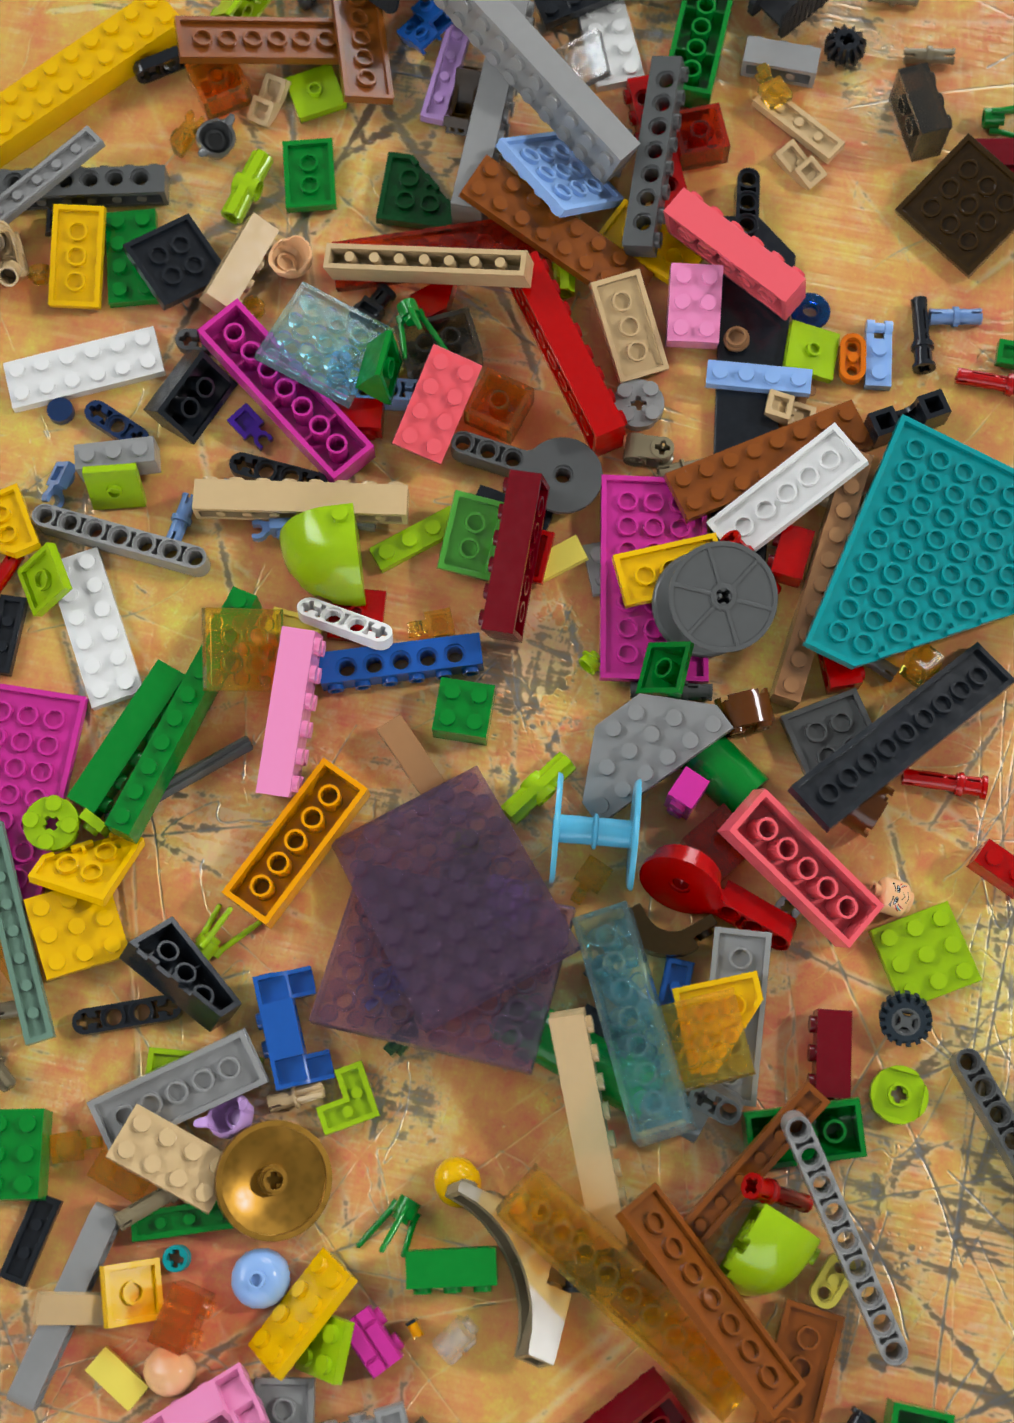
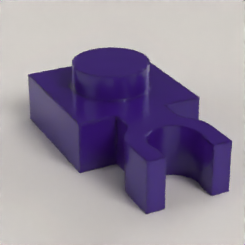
(248, 424)

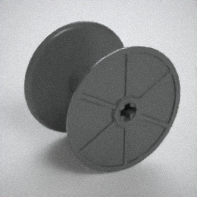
(715, 598)

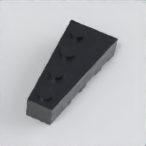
(181, 973)

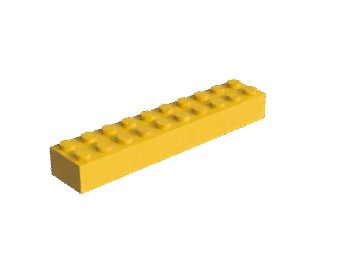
(82, 74)

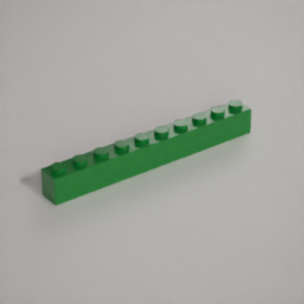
(168, 743)

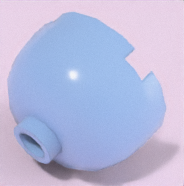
(260, 1278)

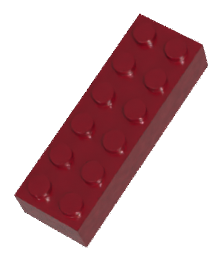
(515, 556)

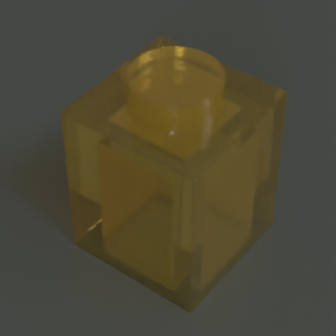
(921, 664)

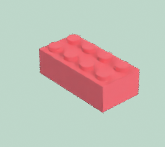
(436, 404)

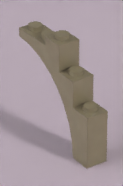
(540, 1302)

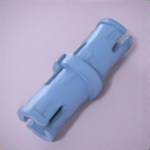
(955, 316)
(181, 518)

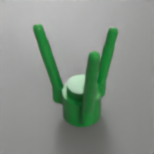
(995, 117)
(411, 315)
(404, 1210)

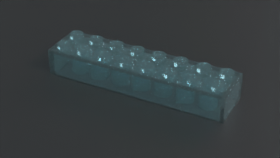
(633, 1025)

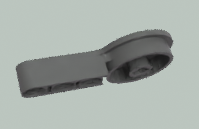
(550, 458)

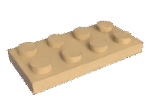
(629, 326)
(167, 1157)

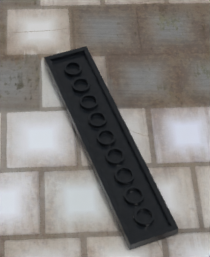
(900, 737)

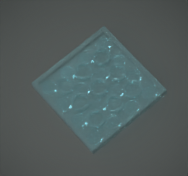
(320, 343)

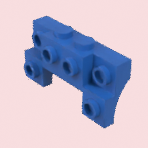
(424, 26)
(283, 1031)

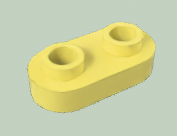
(833, 1281)

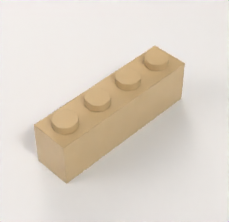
(240, 263)

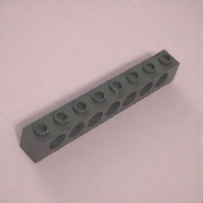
(663, 72)
(104, 193)

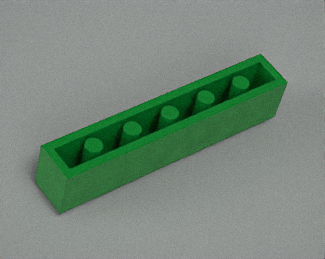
(126, 741)

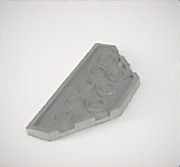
(648, 743)

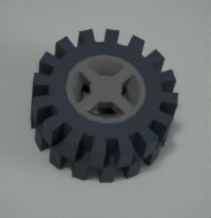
(908, 1028)

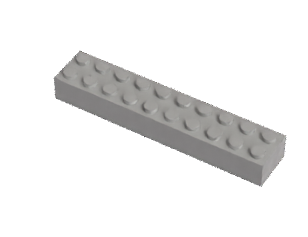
(545, 83)
(487, 125)

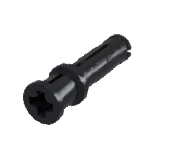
(922, 344)

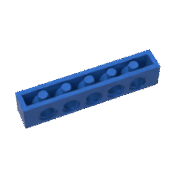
(412, 651)

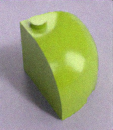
(325, 553)
(768, 1252)

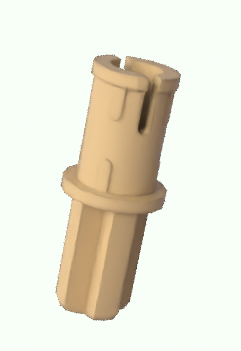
(295, 1096)

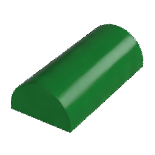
(729, 772)
(837, 1130)

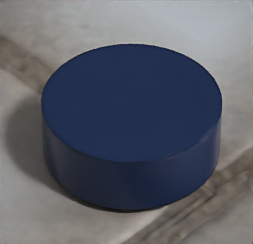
(60, 411)

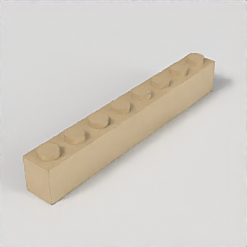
(429, 265)
(286, 498)
(588, 1117)

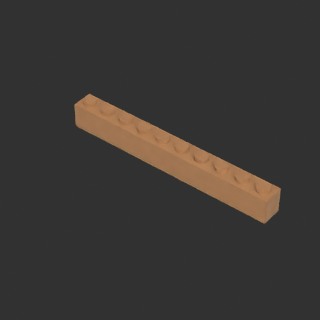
(831, 539)

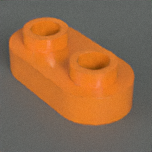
(850, 360)

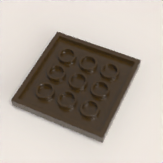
(963, 205)

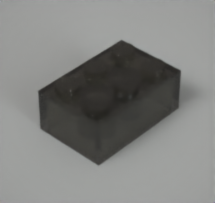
(920, 111)
(455, 330)

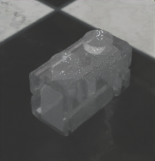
(456, 1338)

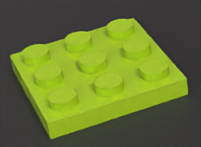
(925, 953)

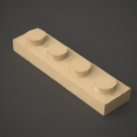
(802, 128)

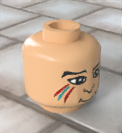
(894, 895)

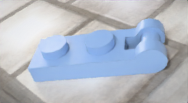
(878, 356)

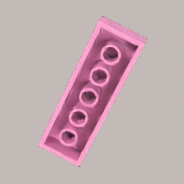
(290, 712)

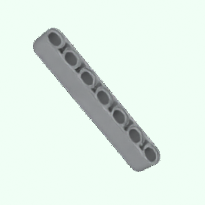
(113, 531)
(51, 1340)

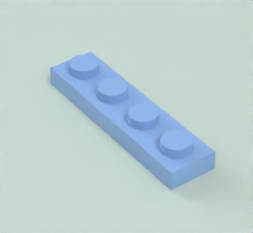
(758, 378)

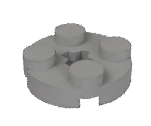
(646, 392)

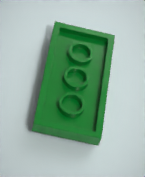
(124, 282)

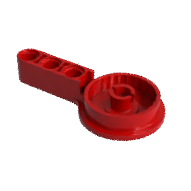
(691, 885)

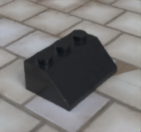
(191, 396)

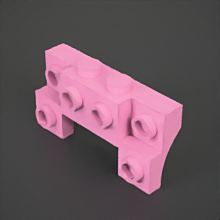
(221, 1400)

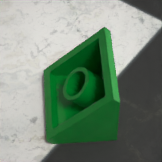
(380, 368)
(665, 669)

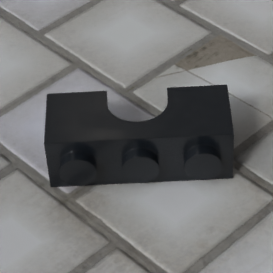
(927, 409)

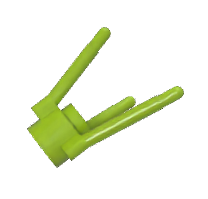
(208, 942)

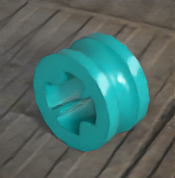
(169, 1264)

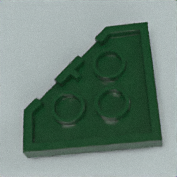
(411, 196)

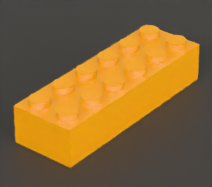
(296, 843)

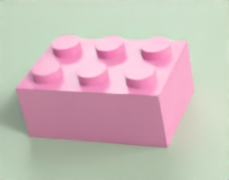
(694, 306)

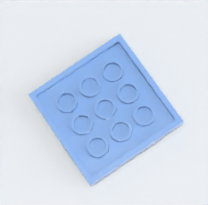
(557, 174)

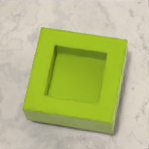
(93, 823)

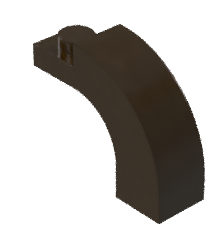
(463, 99)
(671, 943)

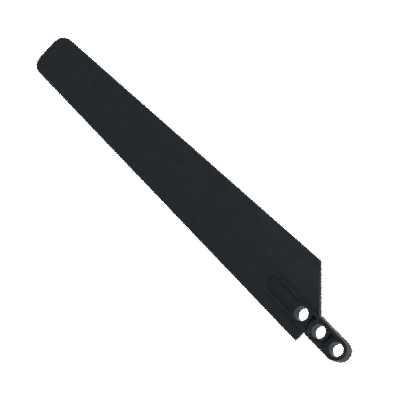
(741, 413)

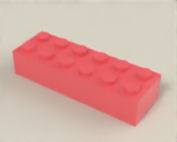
(743, 257)
(801, 868)

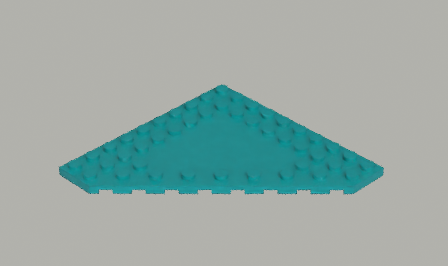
(923, 552)

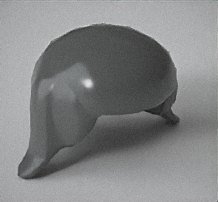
(216, 137)

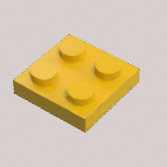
(131, 1292)

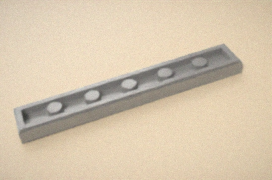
(49, 173)

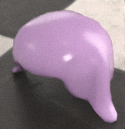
(228, 1118)

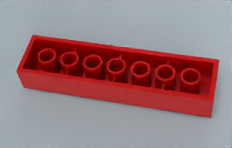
(570, 360)

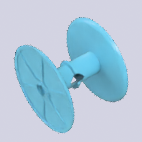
(598, 831)

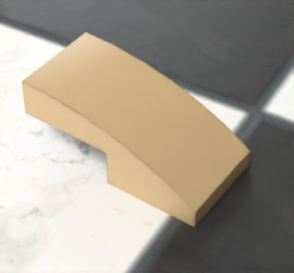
(270, 100)
(798, 166)
(784, 409)

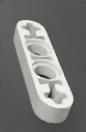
(347, 620)

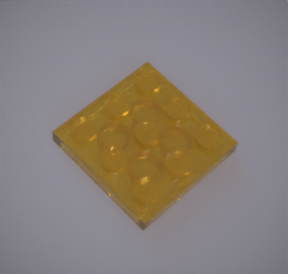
(240, 648)
(709, 1039)

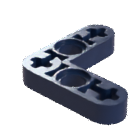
(130, 430)

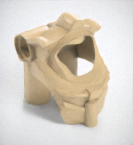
(13, 260)

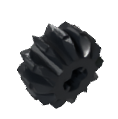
(845, 46)

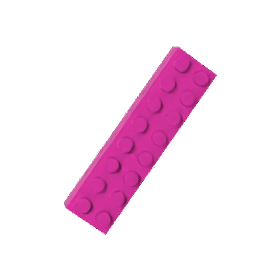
(301, 413)

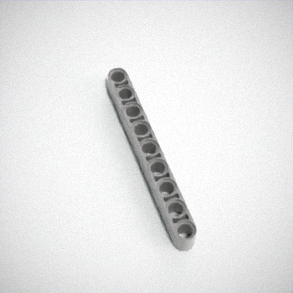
(849, 1250)

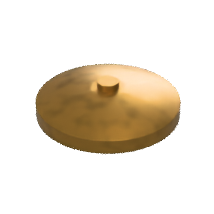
(273, 1180)

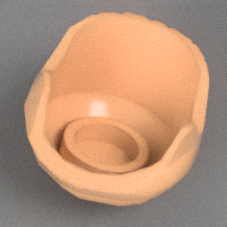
(290, 257)
(169, 1373)

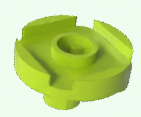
(36, 819)
(912, 1086)

